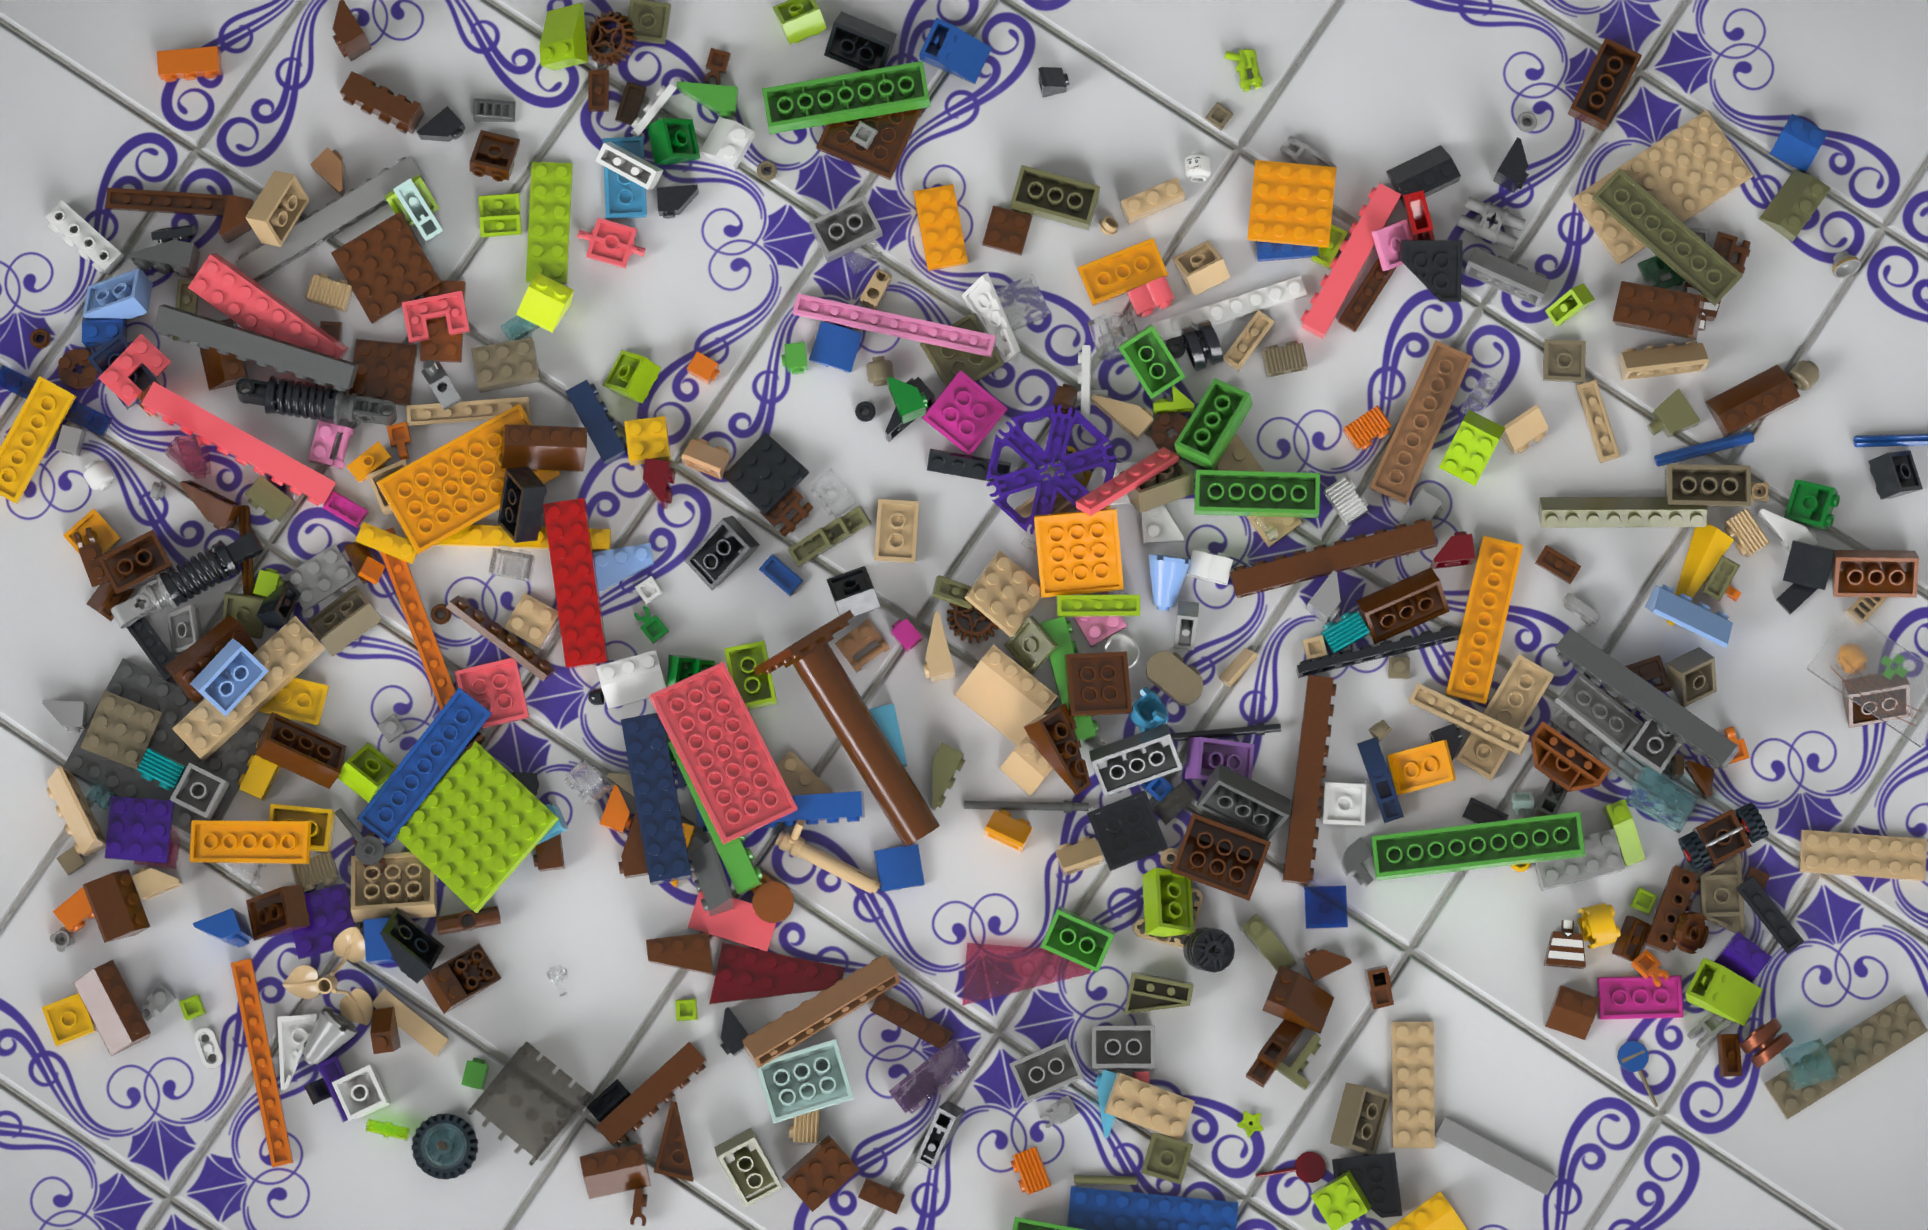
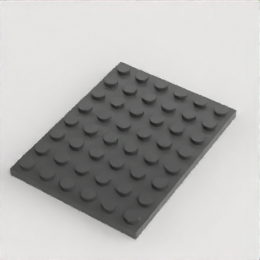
(154, 692)

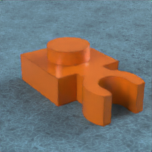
(1648, 966)

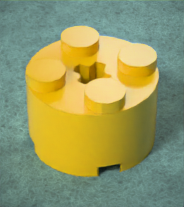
(1598, 925)

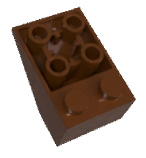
(461, 978)

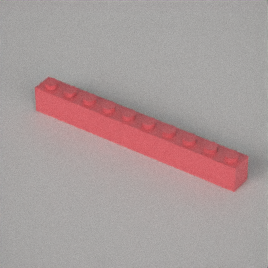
(237, 443)

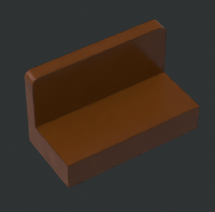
(105, 599)

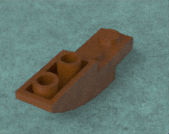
(1274, 1052)

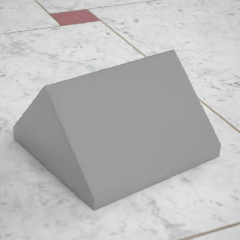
(184, 628)

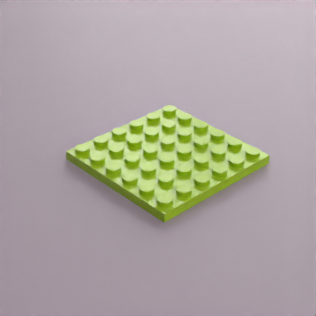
(476, 827)

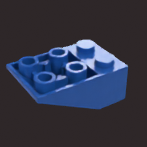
(954, 51)

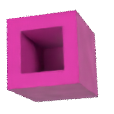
(906, 634)

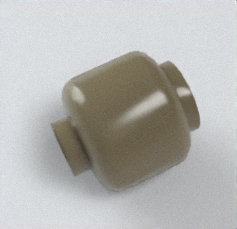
(879, 371)
(1804, 375)

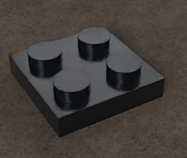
(167, 234)

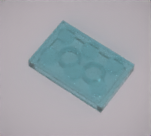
(1662, 799)

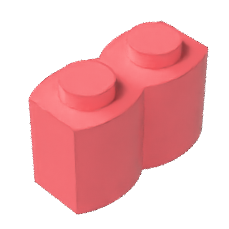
(1151, 296)

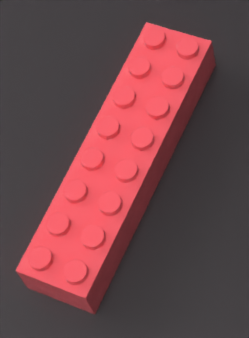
(258, 308)

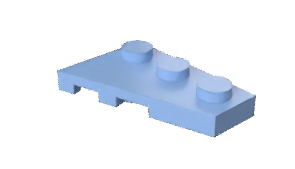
(621, 563)

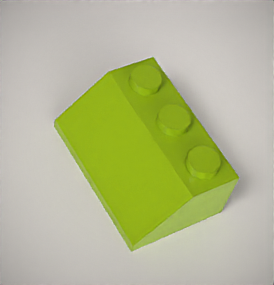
(1167, 903)

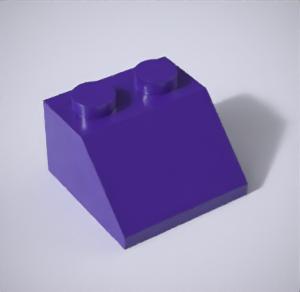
(1743, 957)

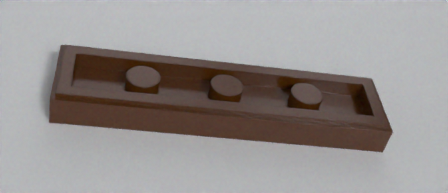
(1365, 296)

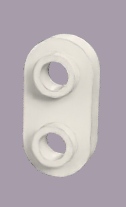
(207, 1049)

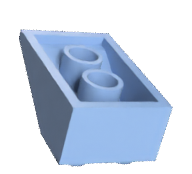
(119, 296)

